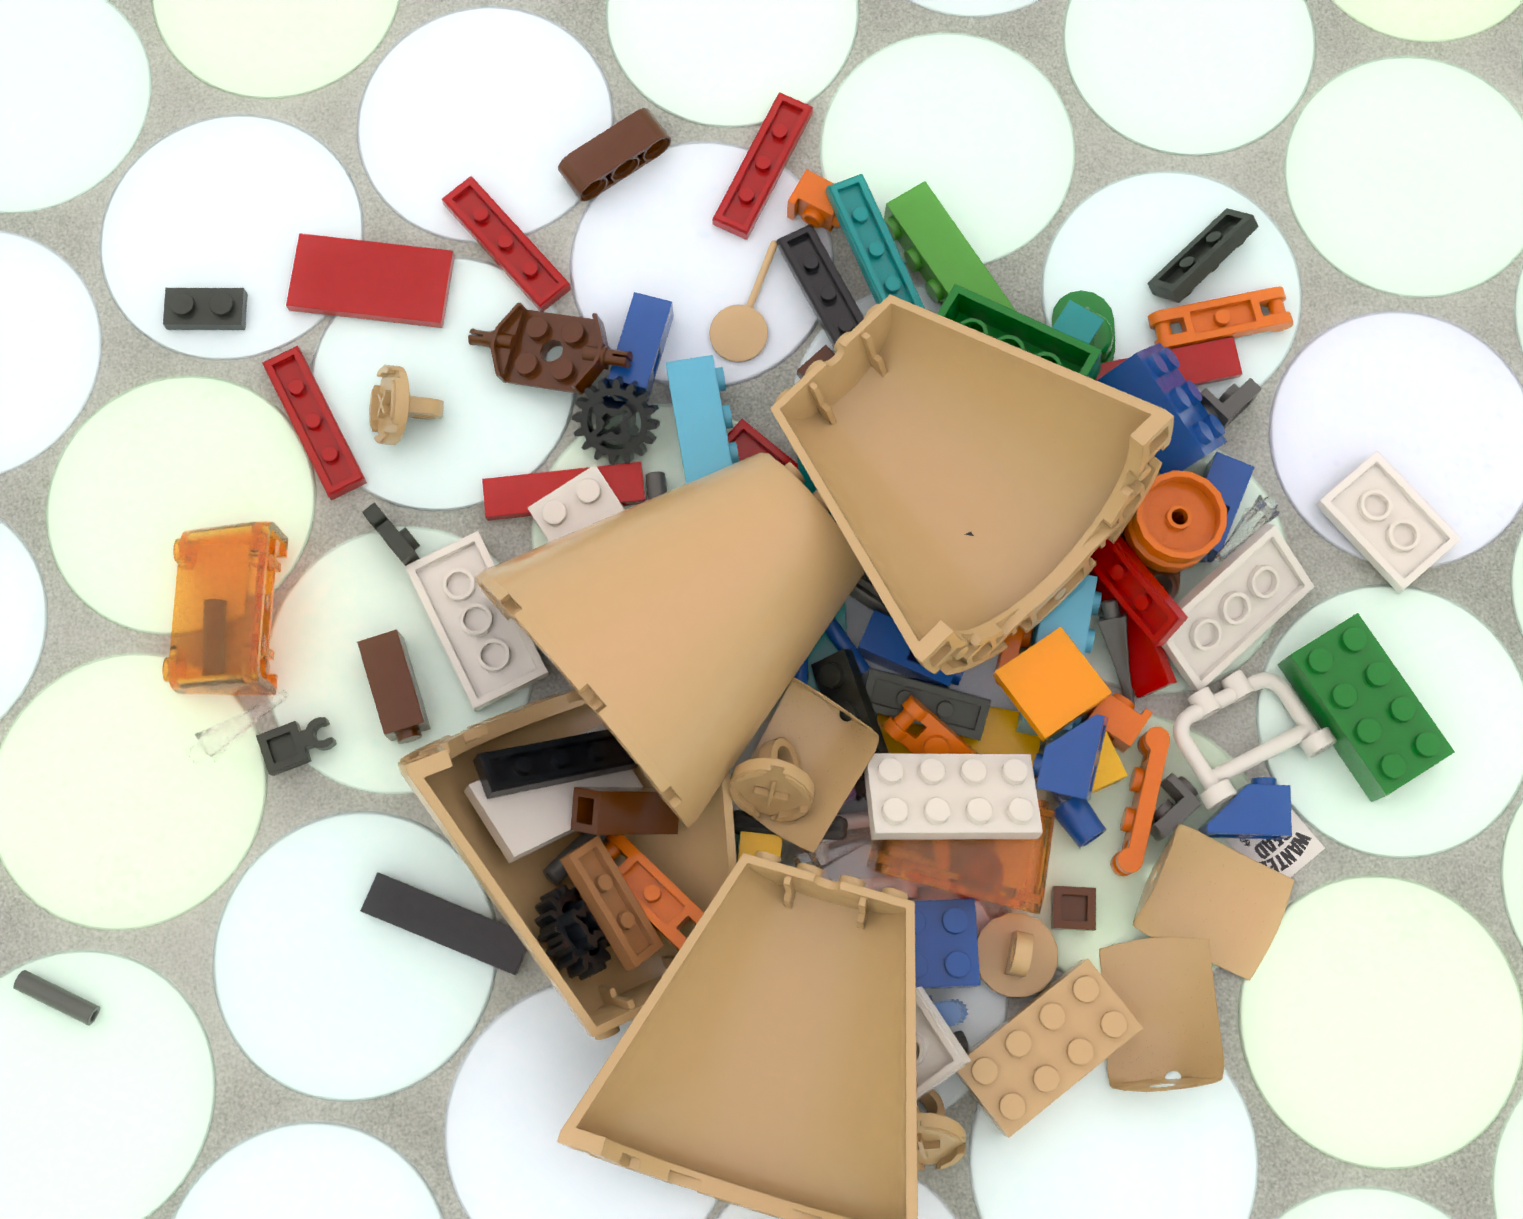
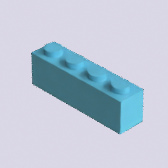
(701, 416)
(1074, 618)

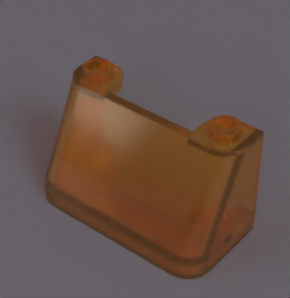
(224, 609)
(986, 869)

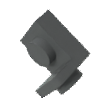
(1231, 402)
(1169, 815)

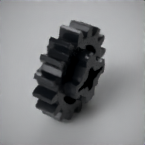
(605, 409)
(571, 933)

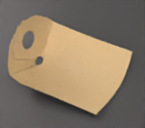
(826, 749)
(1214, 896)
(1174, 999)

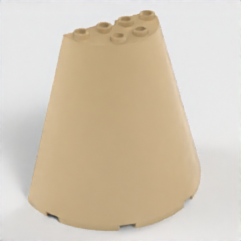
(958, 433)
(686, 615)
(693, 859)
(774, 1053)

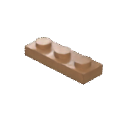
(612, 903)

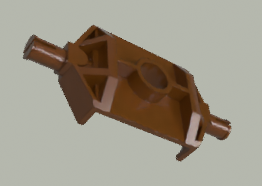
(526, 337)

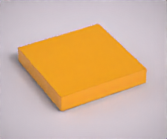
(1052, 684)

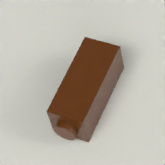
(394, 687)
(621, 811)

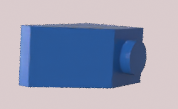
(1072, 760)
(1256, 812)

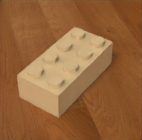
(1047, 1047)

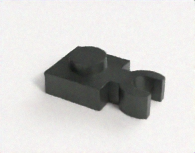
(400, 542)
(289, 746)

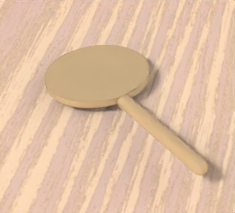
(740, 330)

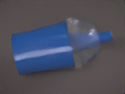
(1075, 817)

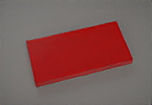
(370, 280)

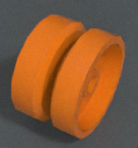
(1177, 522)

